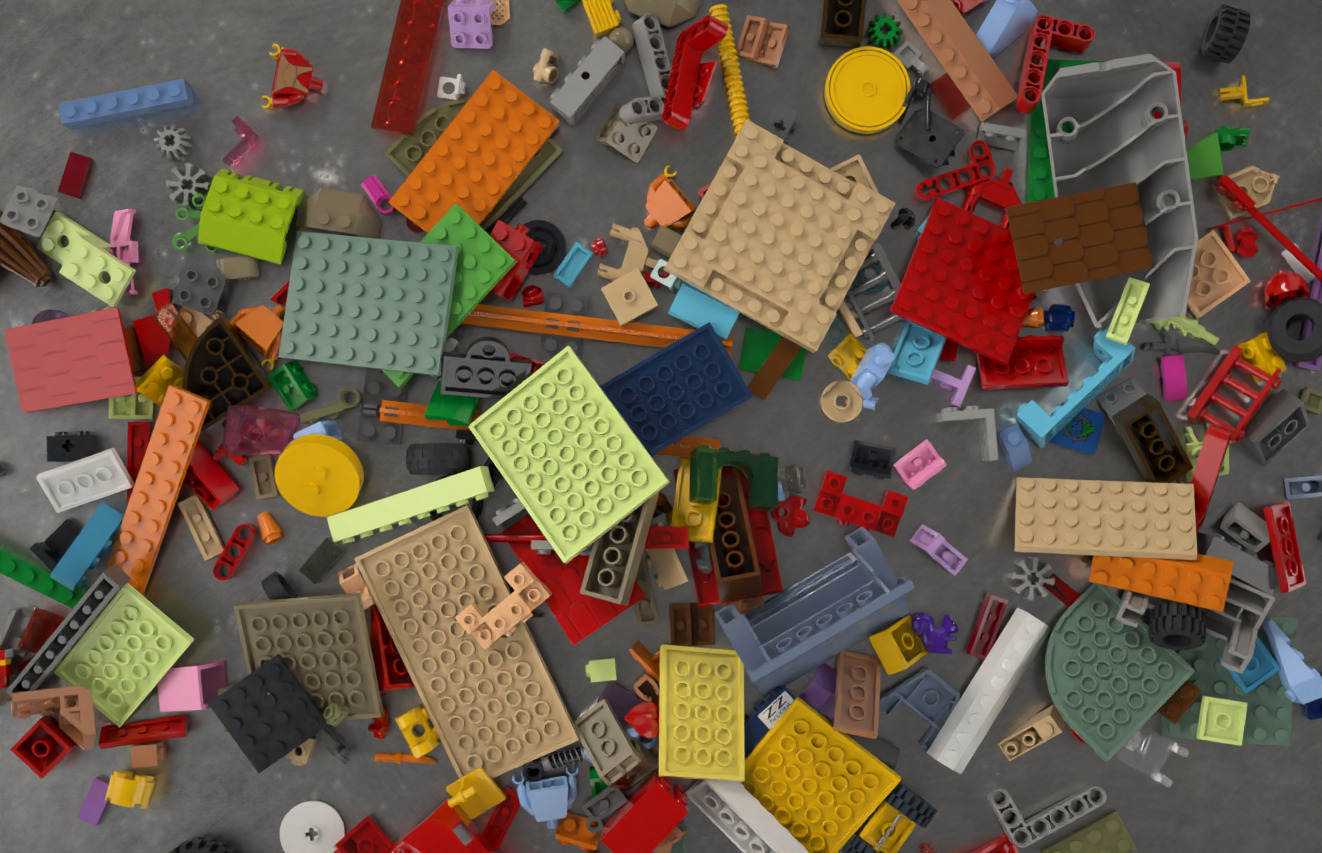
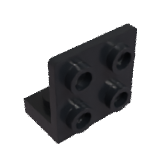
(57, 544)

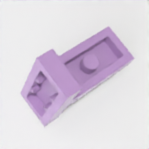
(960, 385)
(938, 549)

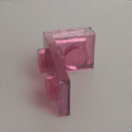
(247, 143)

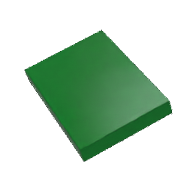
(759, 345)

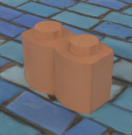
(647, 688)

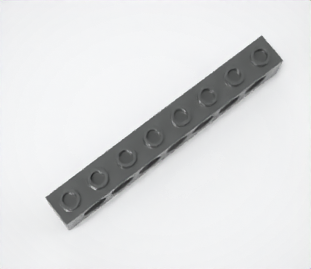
(70, 631)

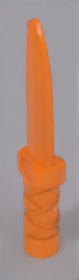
(399, 758)

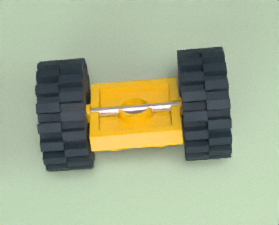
(892, 822)

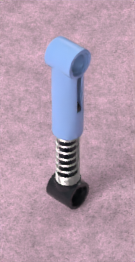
(549, 763)

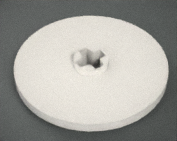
(314, 815)

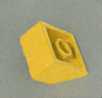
(898, 645)

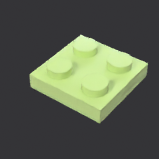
(1221, 720)

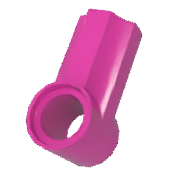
(378, 194)

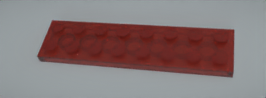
(407, 66)

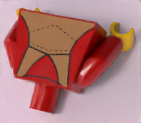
(291, 78)

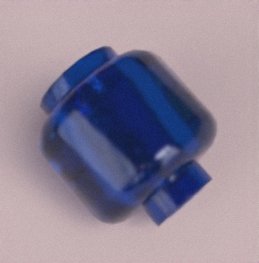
(1059, 317)

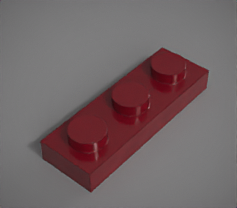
(987, 626)

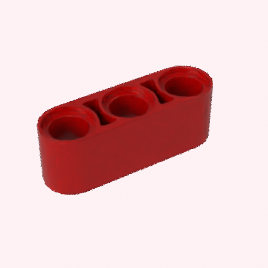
(227, 557)

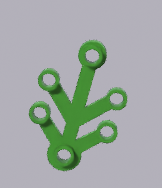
(192, 232)

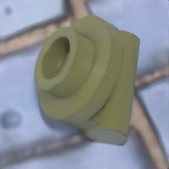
(335, 714)

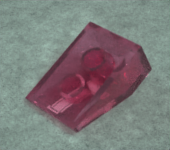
(258, 430)

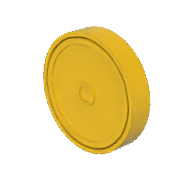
(866, 90)
(319, 475)

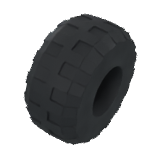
(1279, 324)
(438, 458)

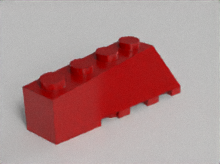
(209, 479)

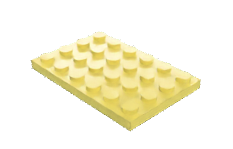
(701, 714)

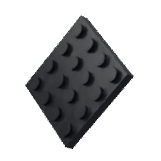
(268, 713)

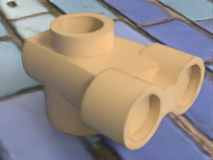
(545, 69)

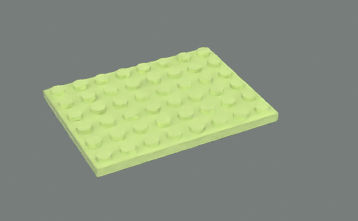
(568, 454)

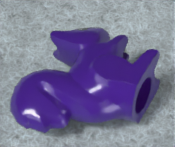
(932, 637)

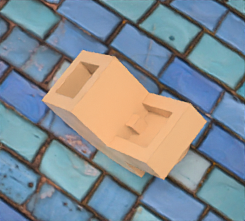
(353, 582)

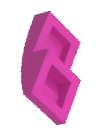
(1173, 377)

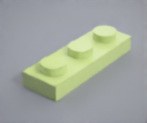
(1127, 311)

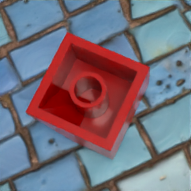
(43, 746)

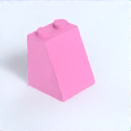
(191, 686)

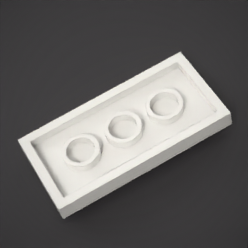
(85, 480)

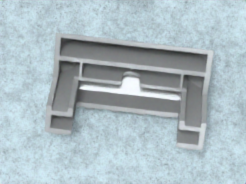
(1237, 624)

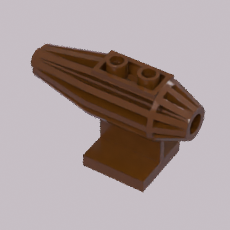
(21, 258)

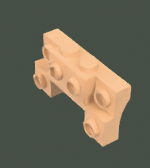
(517, 606)

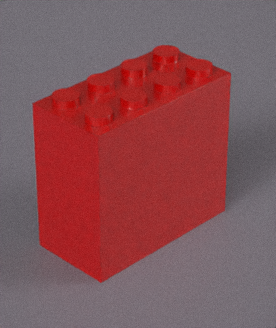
(646, 817)

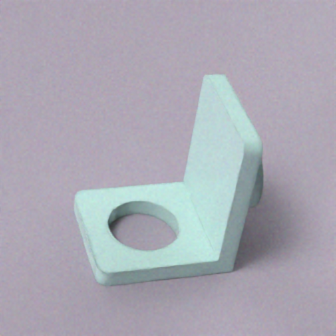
(671, 281)

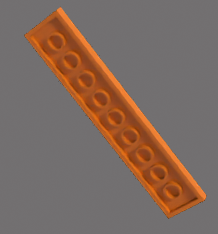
(158, 484)

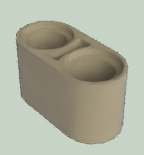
(238, 268)

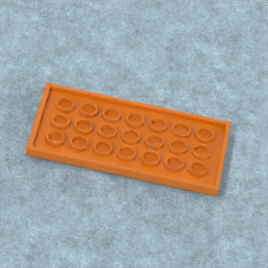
(476, 155)

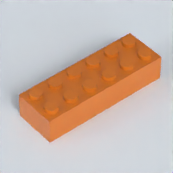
(1191, 582)

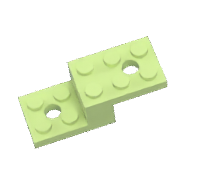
(85, 259)

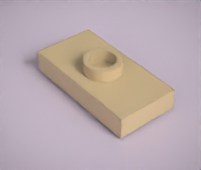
(850, 318)

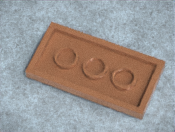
(857, 694)

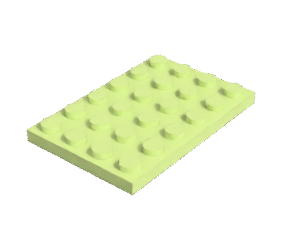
(124, 654)

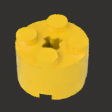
(130, 790)

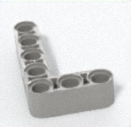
(656, 71)
(1045, 816)

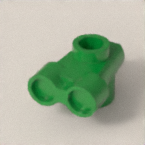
(1230, 137)

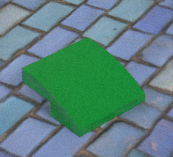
(452, 408)

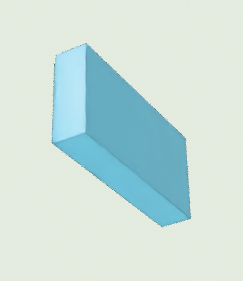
(573, 264)

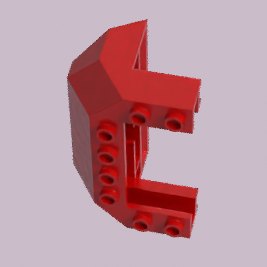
(444, 832)

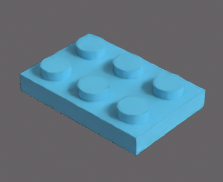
(916, 353)

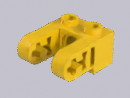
(418, 743)

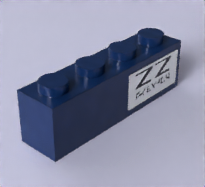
(765, 716)

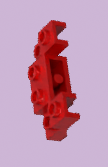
(849, 509)

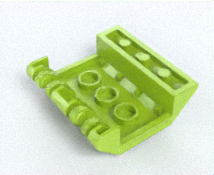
(248, 215)

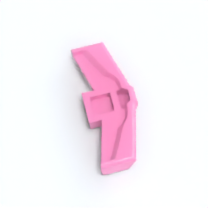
(121, 245)

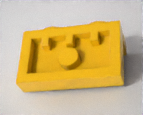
(848, 355)

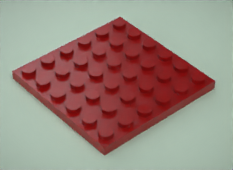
(965, 283)

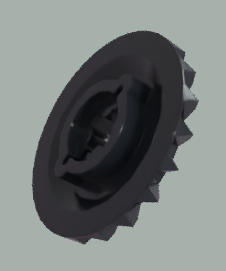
(553, 253)

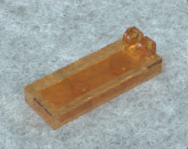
(175, 329)

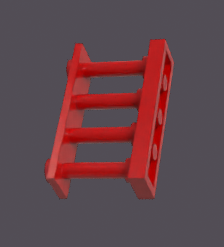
(1223, 377)

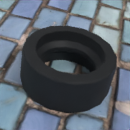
(278, 587)

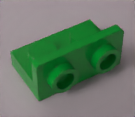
(292, 385)

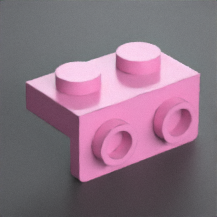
(919, 465)

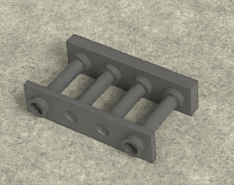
(886, 275)

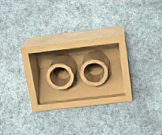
(667, 565)

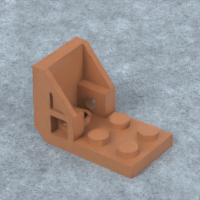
(73, 709)

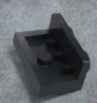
(871, 459)

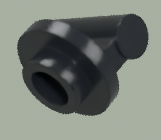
(905, 218)

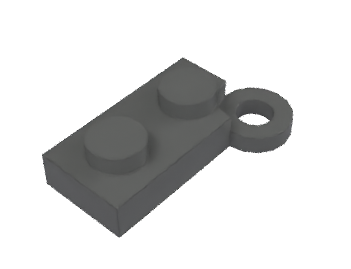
(603, 805)

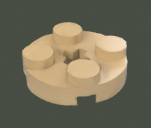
(839, 413)

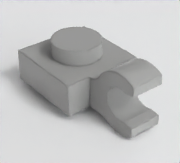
(910, 57)

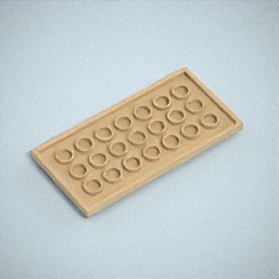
(1105, 518)

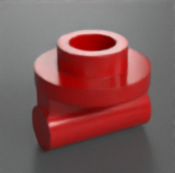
(532, 296)

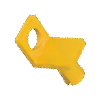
(1240, 92)

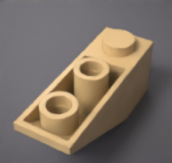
(1033, 733)

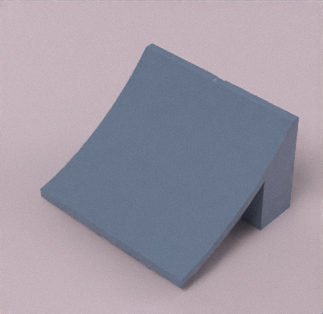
(818, 615)

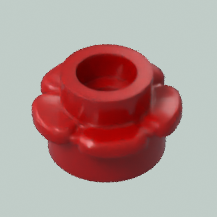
(599, 247)

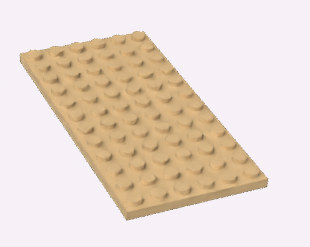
(486, 704)

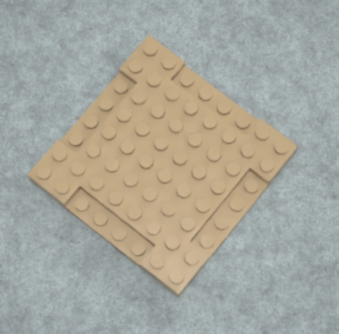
(779, 237)

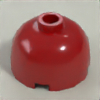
(1285, 286)

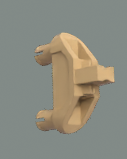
(636, 255)

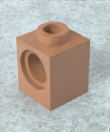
(147, 754)

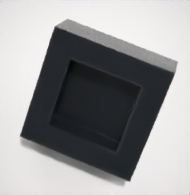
(466, 437)

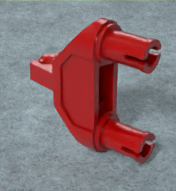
(996, 192)

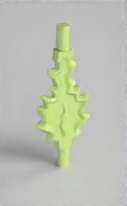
(1186, 326)

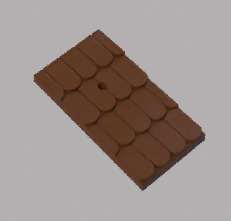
(1099, 235)

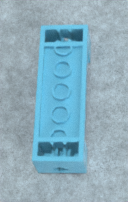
(1043, 427)

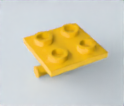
(475, 793)

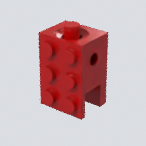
(522, 249)

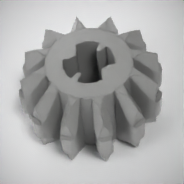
(179, 138)

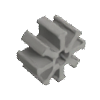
(183, 191)
(1031, 585)

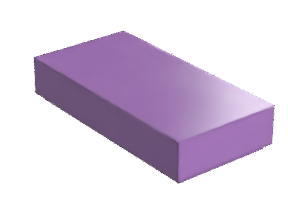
(94, 803)

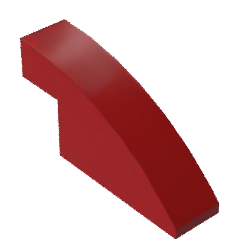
(151, 337)

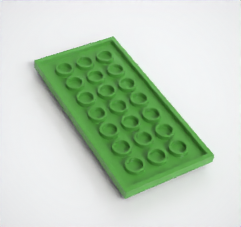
(478, 269)

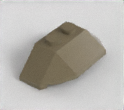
(667, 11)
(339, 214)

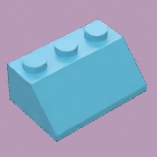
(700, 308)

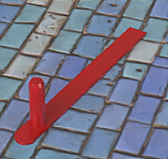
(1228, 236)

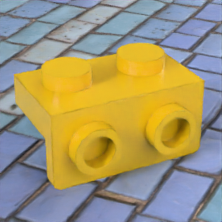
(1262, 355)

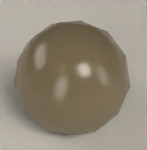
(622, 38)

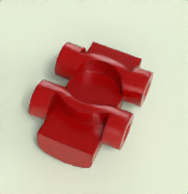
(1247, 242)
(380, 726)

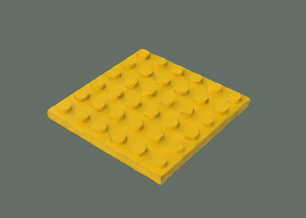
(816, 779)

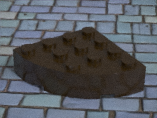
(223, 370)

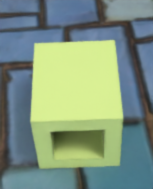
(601, 669)

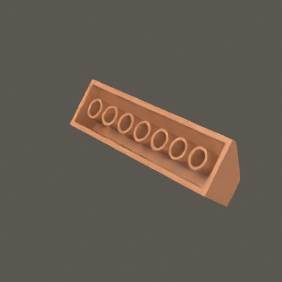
(961, 55)

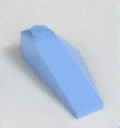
(1005, 24)

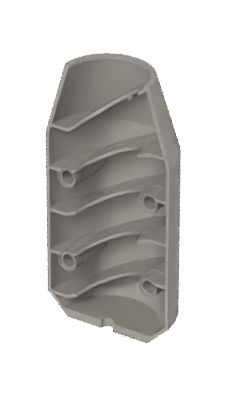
(1122, 144)

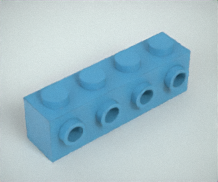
(87, 546)

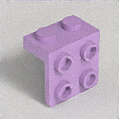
(471, 23)

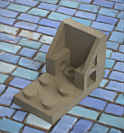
(616, 756)

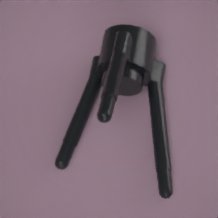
(918, 91)

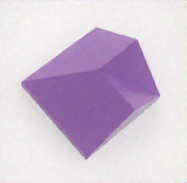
(821, 690)

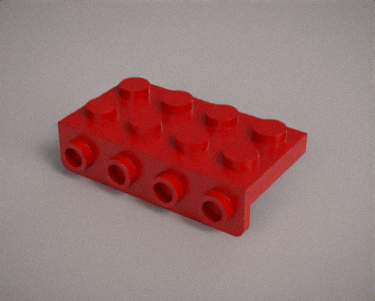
(1032, 364)

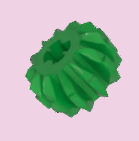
(889, 25)

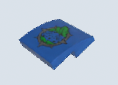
(1081, 432)

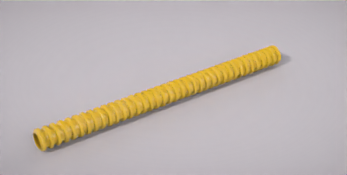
(731, 71)

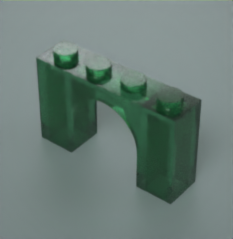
(759, 468)

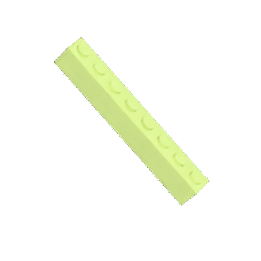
(411, 504)

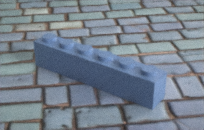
(126, 104)

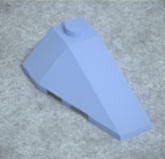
(1297, 678)

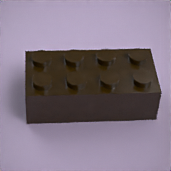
(842, 23)
(1152, 441)

